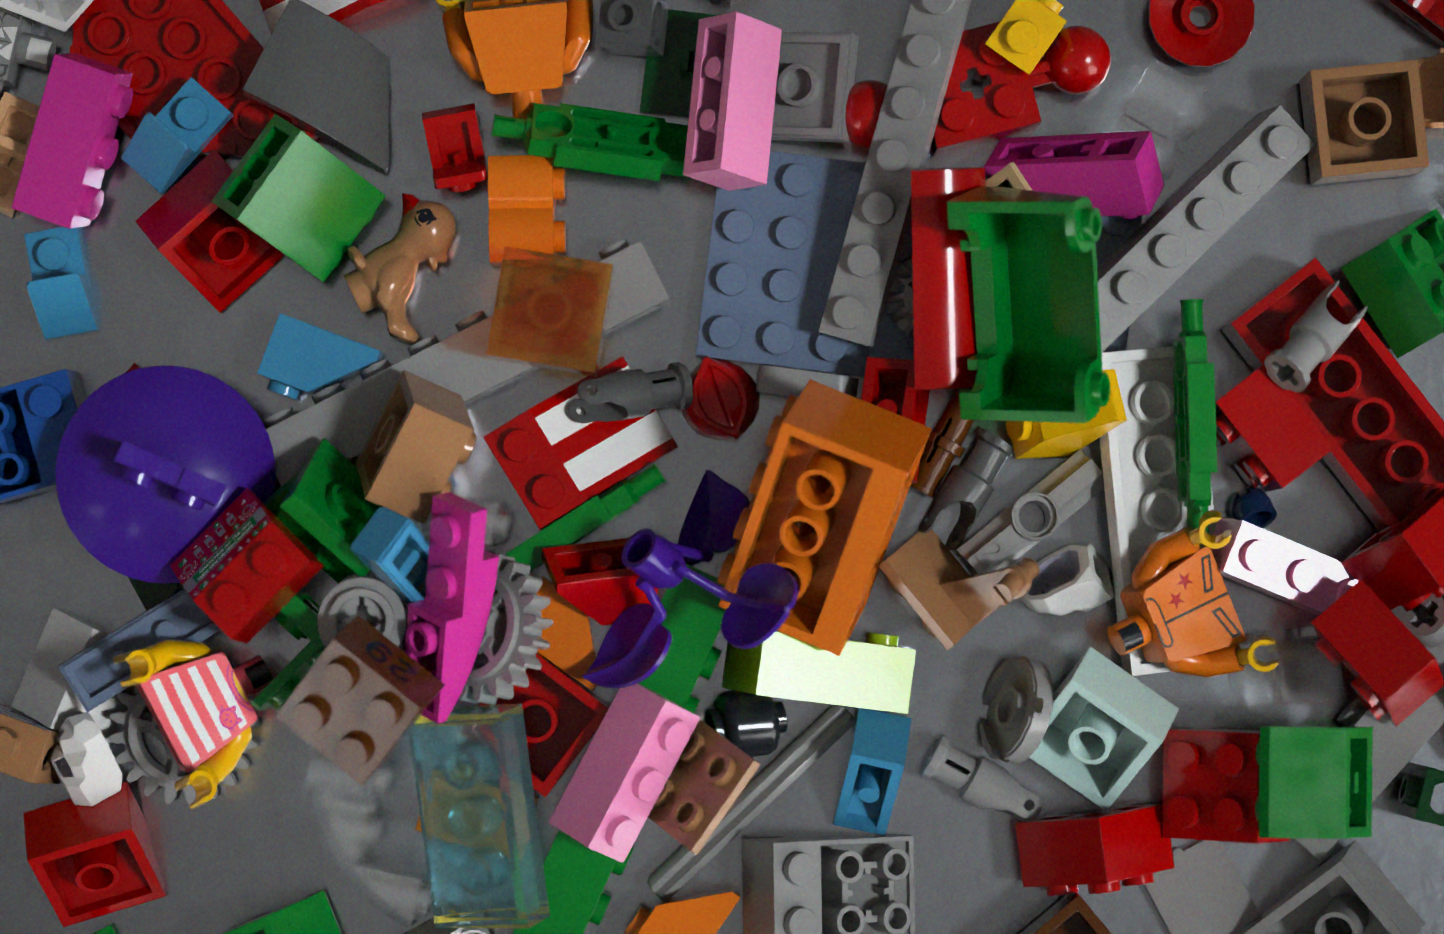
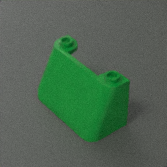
(1032, 305)

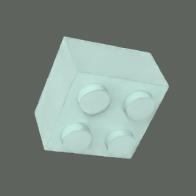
(1102, 729)

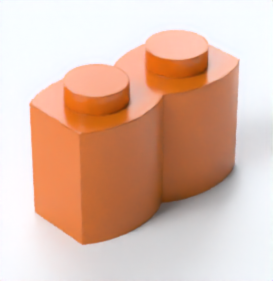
(524, 205)

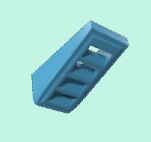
(382, 542)

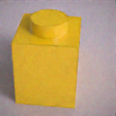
(1063, 438)

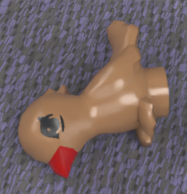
(389, 271)

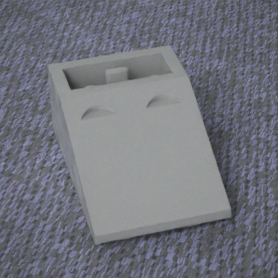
(829, 885)

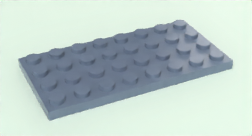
(776, 265)

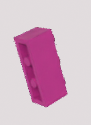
(73, 141)

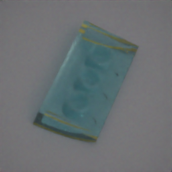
(479, 819)

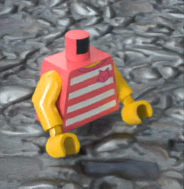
(198, 706)

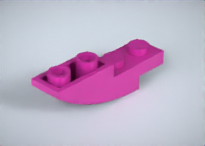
(459, 592)

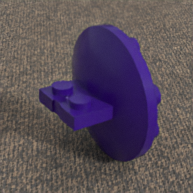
(157, 465)

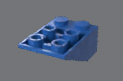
(31, 429)

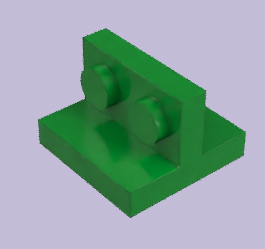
(326, 509)

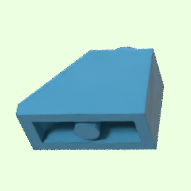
(311, 358)
(872, 771)

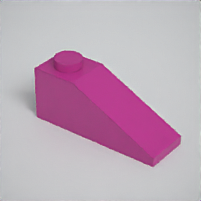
(1111, 169)

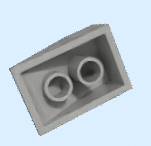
(1341, 898)

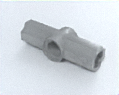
(1058, 495)

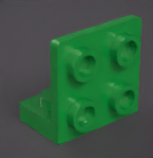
(300, 620)

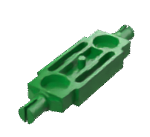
(599, 140)
(1194, 414)
(588, 517)

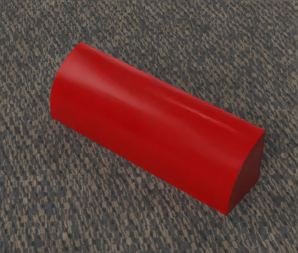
(942, 280)

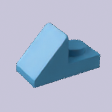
(176, 135)
(60, 282)

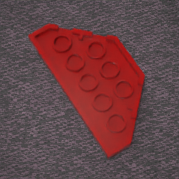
(167, 46)

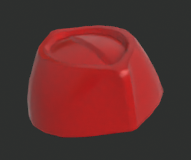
(722, 400)

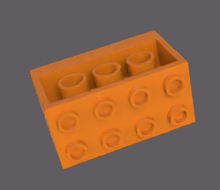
(826, 507)

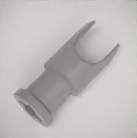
(1311, 341)
(981, 783)

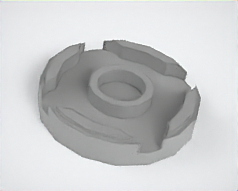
(1018, 710)

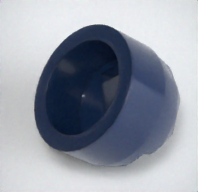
(1253, 508)

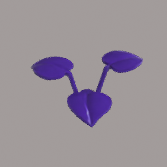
(757, 610)

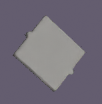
(1202, 892)

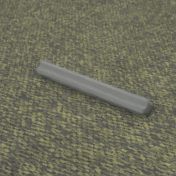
(755, 799)

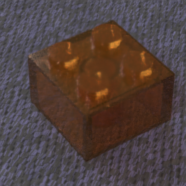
(550, 311)

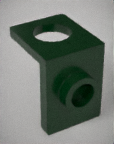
(1417, 793)

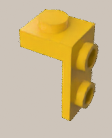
(1027, 32)

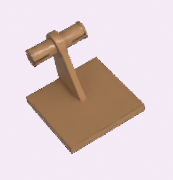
(943, 591)
(702, 787)

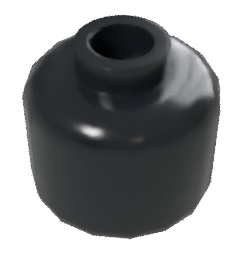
(748, 721)

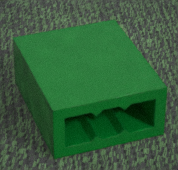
(299, 197)

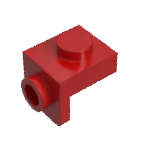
(455, 148)

